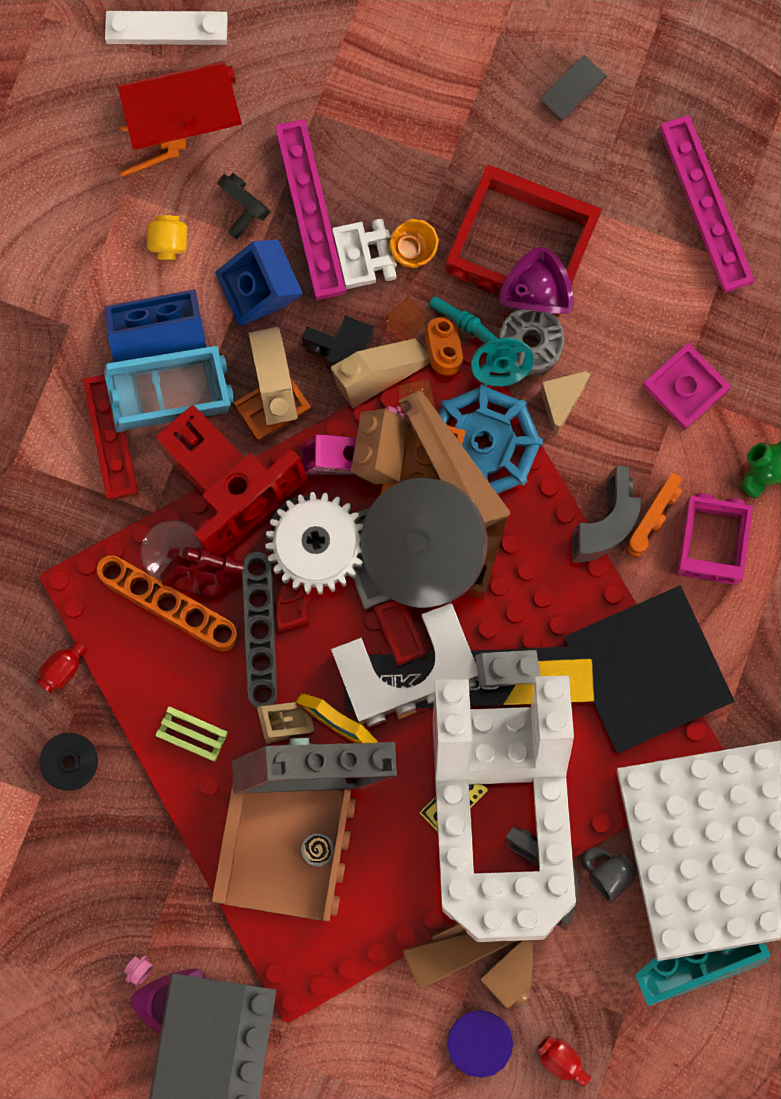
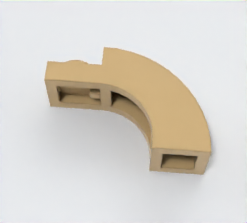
(273, 375)

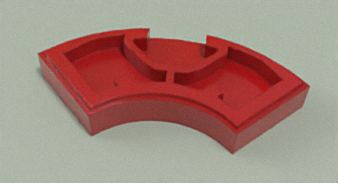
(292, 607)

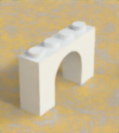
(375, 698)

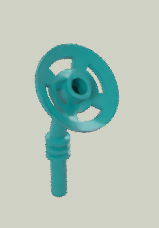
(500, 352)

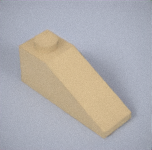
(377, 369)

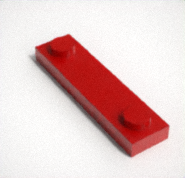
(111, 446)

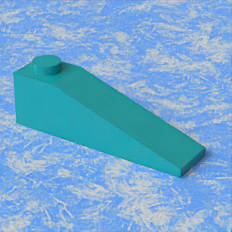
(682, 975)

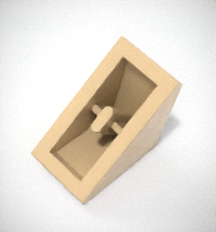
(561, 396)
(284, 722)

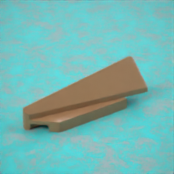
(449, 458)
(446, 954)

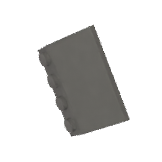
(212, 1040)

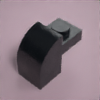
(351, 337)

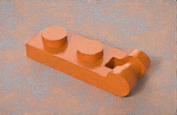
(654, 518)

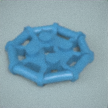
(500, 434)

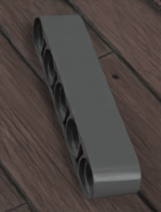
(259, 616)

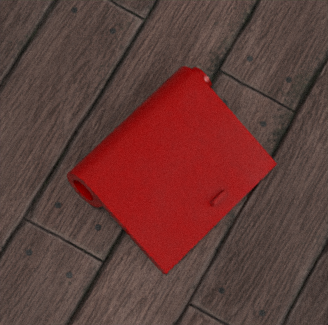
(180, 104)

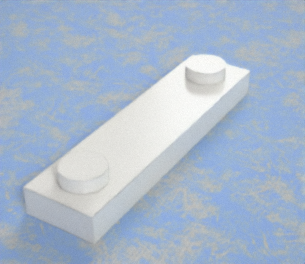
(166, 27)

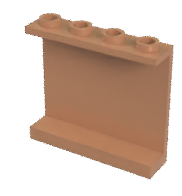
(263, 856)

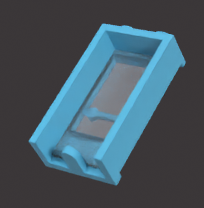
(166, 385)

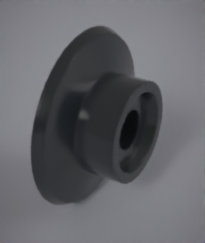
(55, 754)

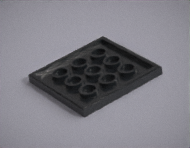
(651, 669)

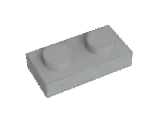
(507, 668)

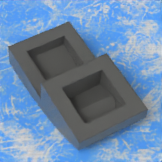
(573, 87)

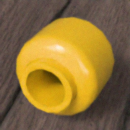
(166, 237)

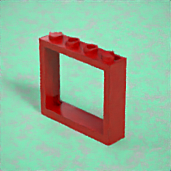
(529, 193)

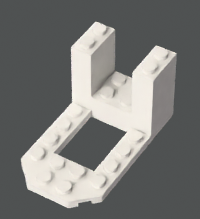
(495, 749)

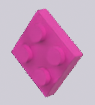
(686, 386)

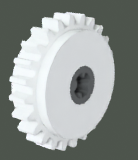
(300, 559)

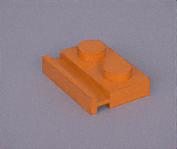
(253, 413)

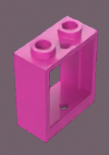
(708, 570)

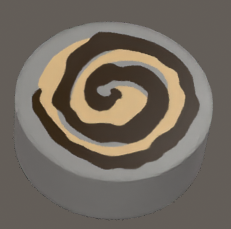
(317, 850)

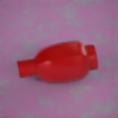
(60, 667)
(562, 1060)

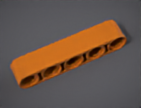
(156, 592)

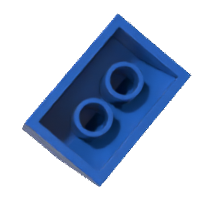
(155, 326)

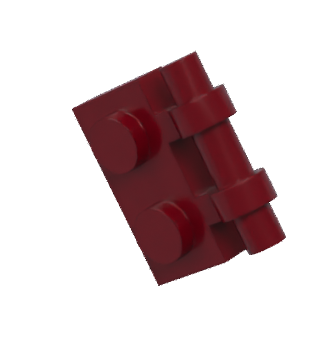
(201, 572)

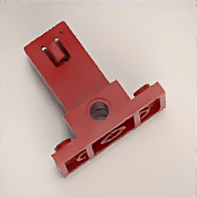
(234, 487)

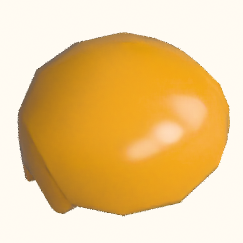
(413, 243)

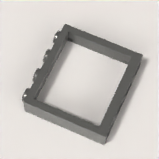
(313, 767)

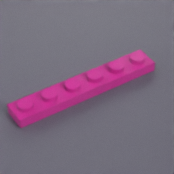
(706, 204)
(310, 209)

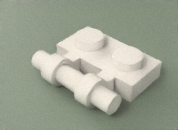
(355, 257)

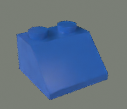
(258, 281)

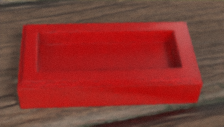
(400, 632)

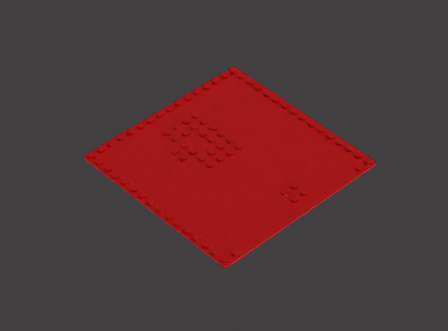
(393, 853)

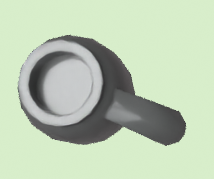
(611, 876)

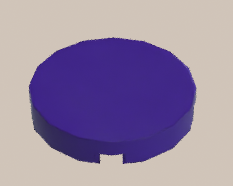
(480, 1044)

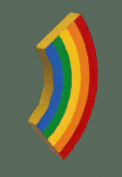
(333, 720)

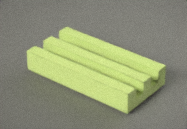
(167, 723)

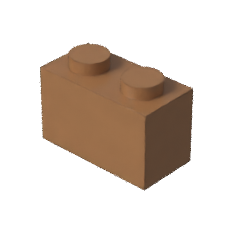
(380, 446)

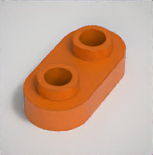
(442, 343)

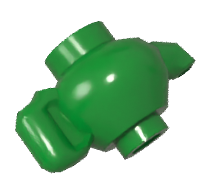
(763, 467)

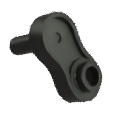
(254, 208)

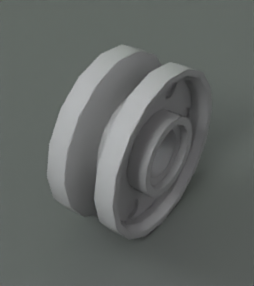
(543, 327)

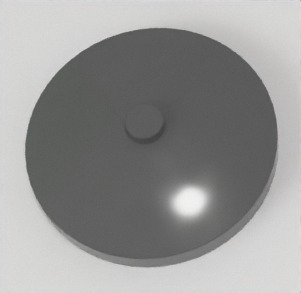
(424, 542)

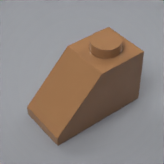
(511, 975)

